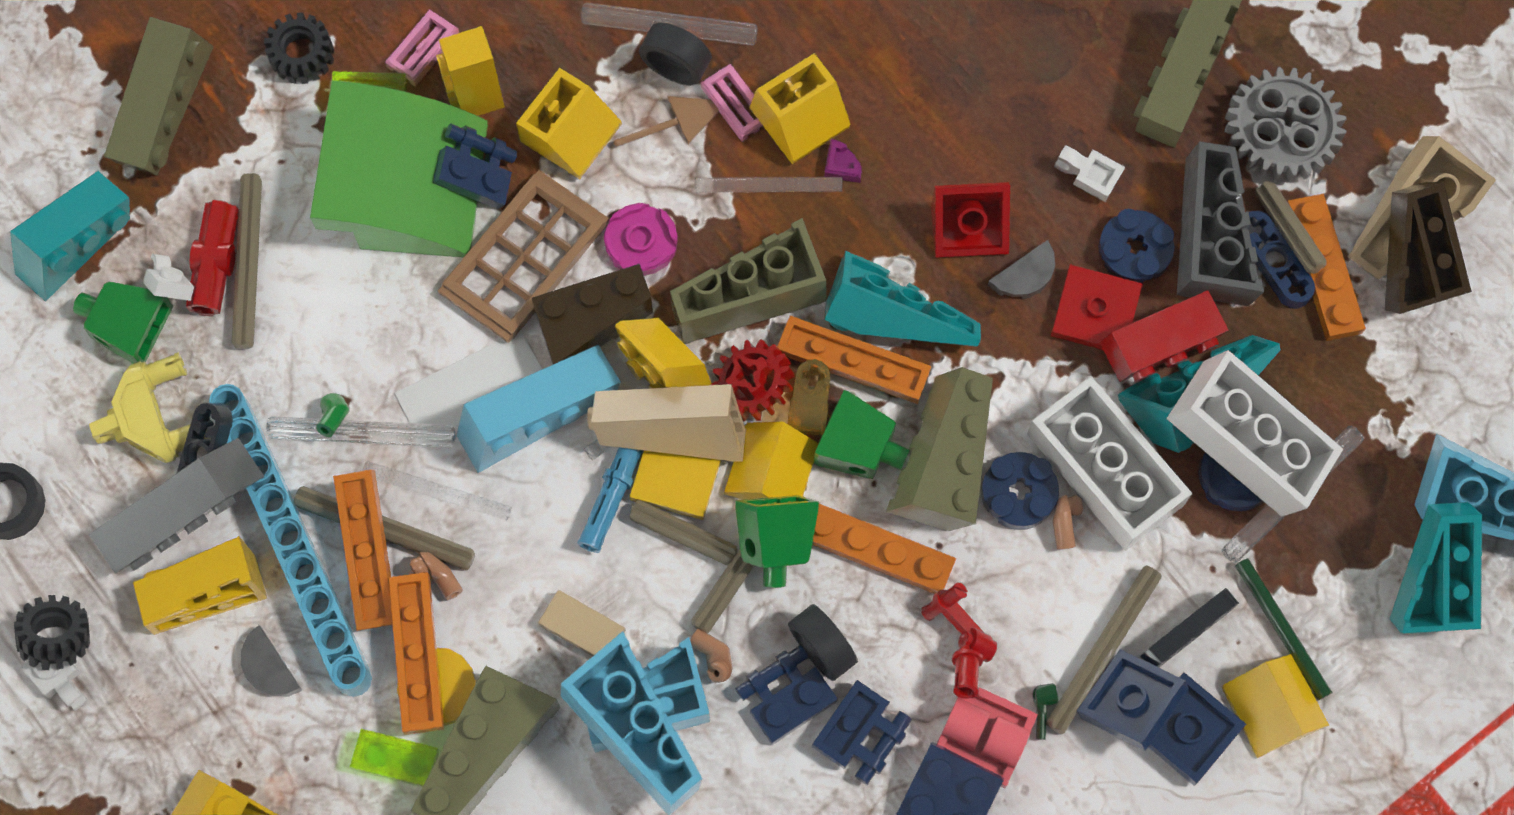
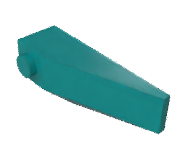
(877, 306)
(1155, 397)

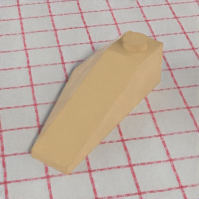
(1429, 161)

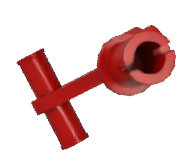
(973, 643)

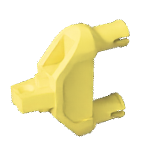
(137, 413)

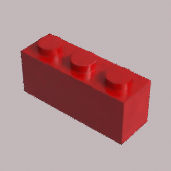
(1164, 338)

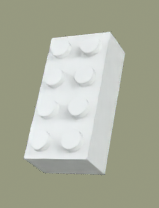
(1255, 433)
(1108, 463)

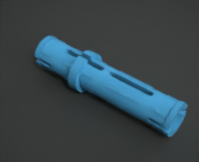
(616, 481)

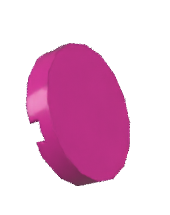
(641, 237)

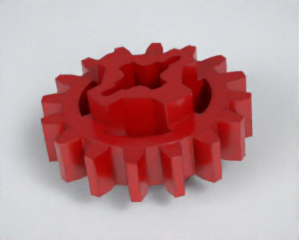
(770, 376)

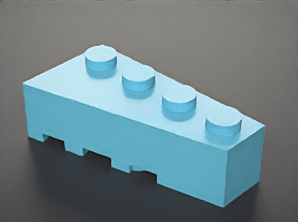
(533, 407)
(1463, 476)
(630, 720)

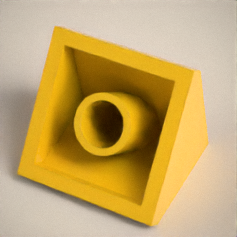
(773, 463)
(1274, 705)

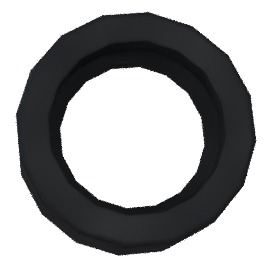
(675, 54)
(34, 506)
(823, 642)

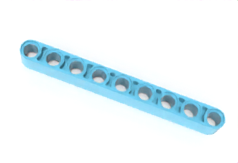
(297, 554)

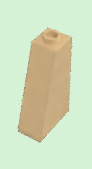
(671, 421)

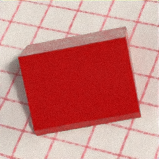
(971, 219)

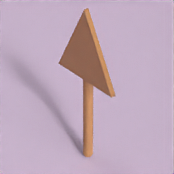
(690, 114)

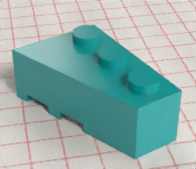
(67, 233)
(1443, 573)

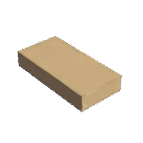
(579, 624)

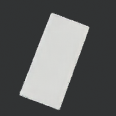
(442, 395)

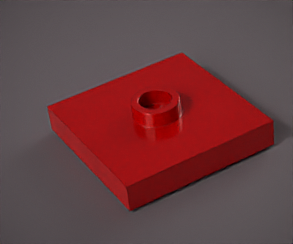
(1094, 306)

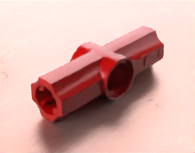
(212, 257)

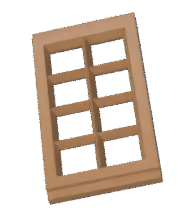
(480, 308)

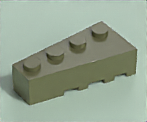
(1185, 69)
(157, 95)
(752, 287)
(947, 454)
(487, 737)

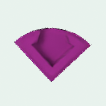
(842, 163)

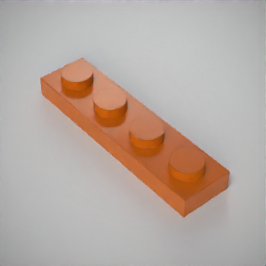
(1333, 287)
(855, 359)
(364, 548)
(882, 550)
(416, 653)

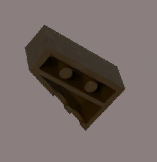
(1423, 250)
(589, 310)

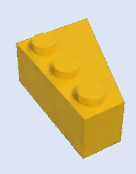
(470, 72)
(200, 587)

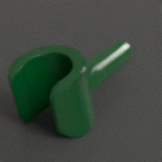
(1043, 696)

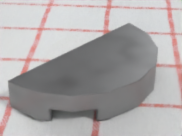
(1027, 275)
(265, 667)

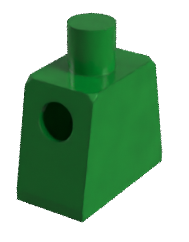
(124, 319)
(859, 440)
(776, 534)

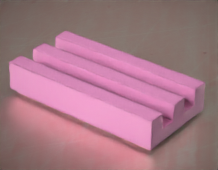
(411, 40)
(752, 126)

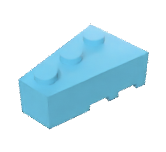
(679, 688)

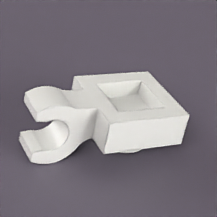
(1095, 174)
(167, 281)
(57, 681)

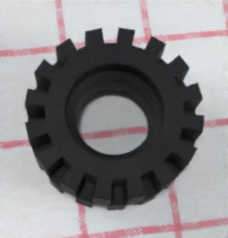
(294, 30)
(55, 649)

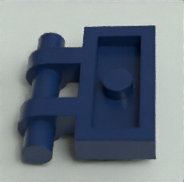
(472, 176)
(792, 705)
(852, 723)

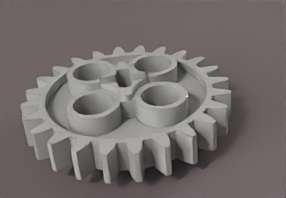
(1282, 153)

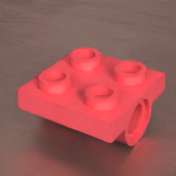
(988, 732)

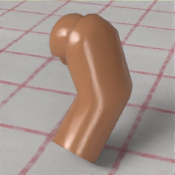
(1062, 520)
(439, 572)
(717, 655)

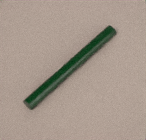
(1283, 629)

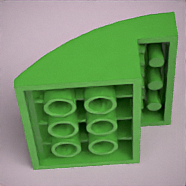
(381, 171)

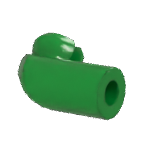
(334, 412)

